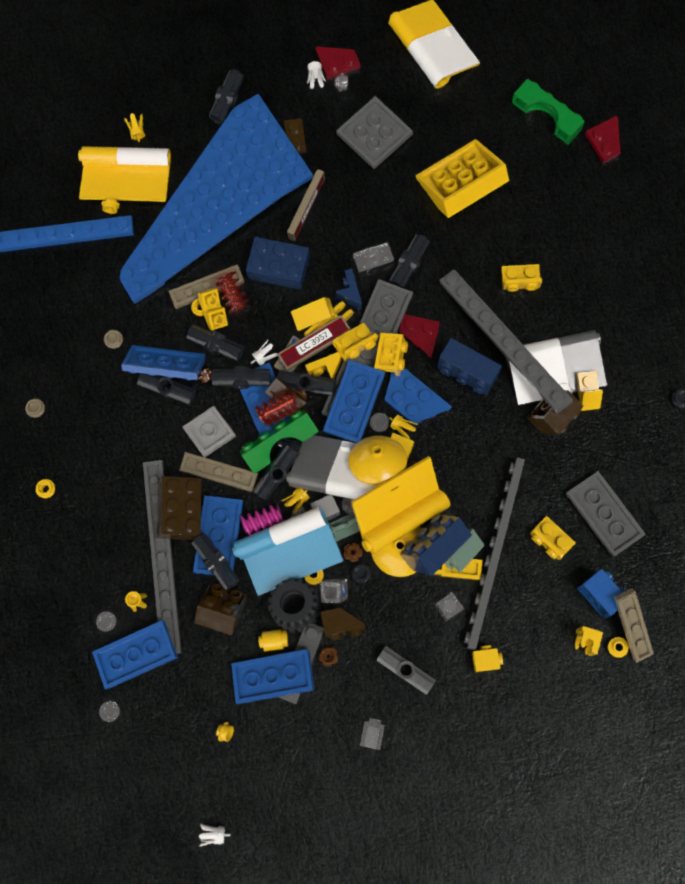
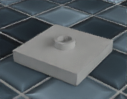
(209, 431)

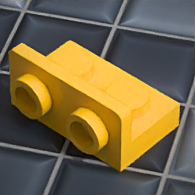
(521, 277)
(354, 341)
(391, 352)
(552, 538)

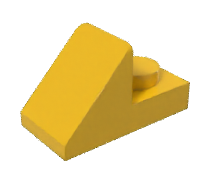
(330, 363)
(588, 390)

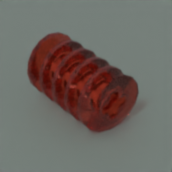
(231, 292)
(278, 409)

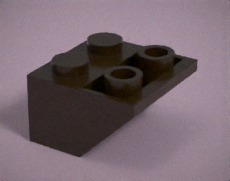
(220, 608)
(339, 623)

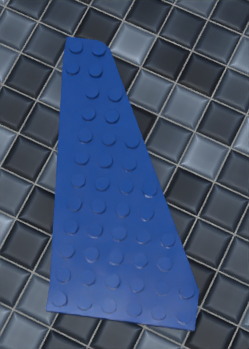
(232, 181)

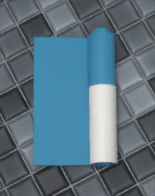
(288, 550)

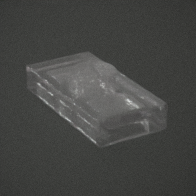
(373, 257)

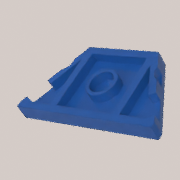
(413, 398)

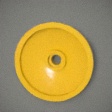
(377, 467)
(391, 561)

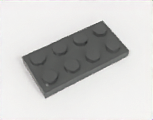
(605, 514)

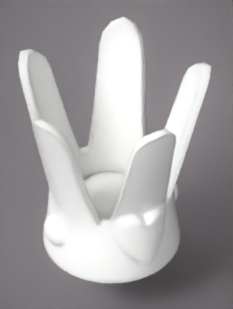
(315, 72)
(258, 355)
(216, 837)

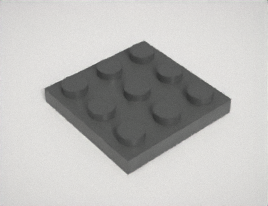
(374, 132)

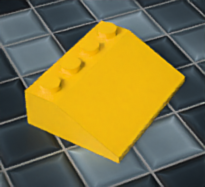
(463, 177)

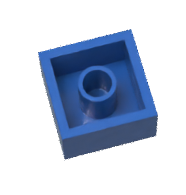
(600, 592)

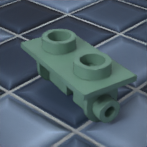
(344, 527)

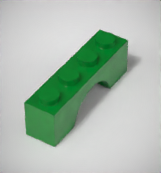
(532, 97)
(258, 452)

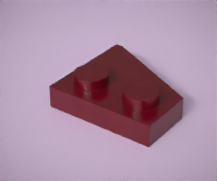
(337, 61)
(605, 139)
(420, 332)

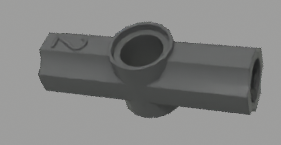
(417, 678)

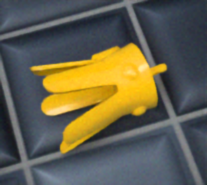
(136, 130)
(399, 422)
(298, 495)
(134, 599)

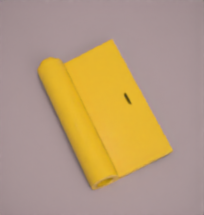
(399, 505)

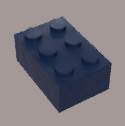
(278, 263)
(468, 367)
(435, 544)

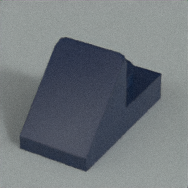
(350, 294)

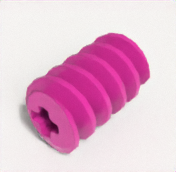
(261, 521)

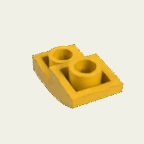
(212, 310)

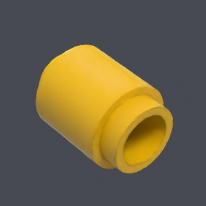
(273, 640)

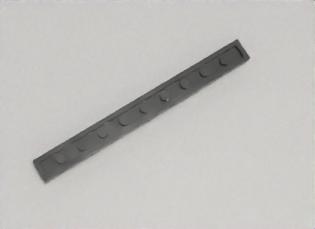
(506, 342)
(161, 556)
(492, 561)

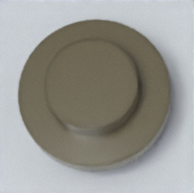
(113, 339)
(35, 408)

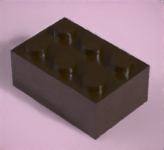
(179, 508)

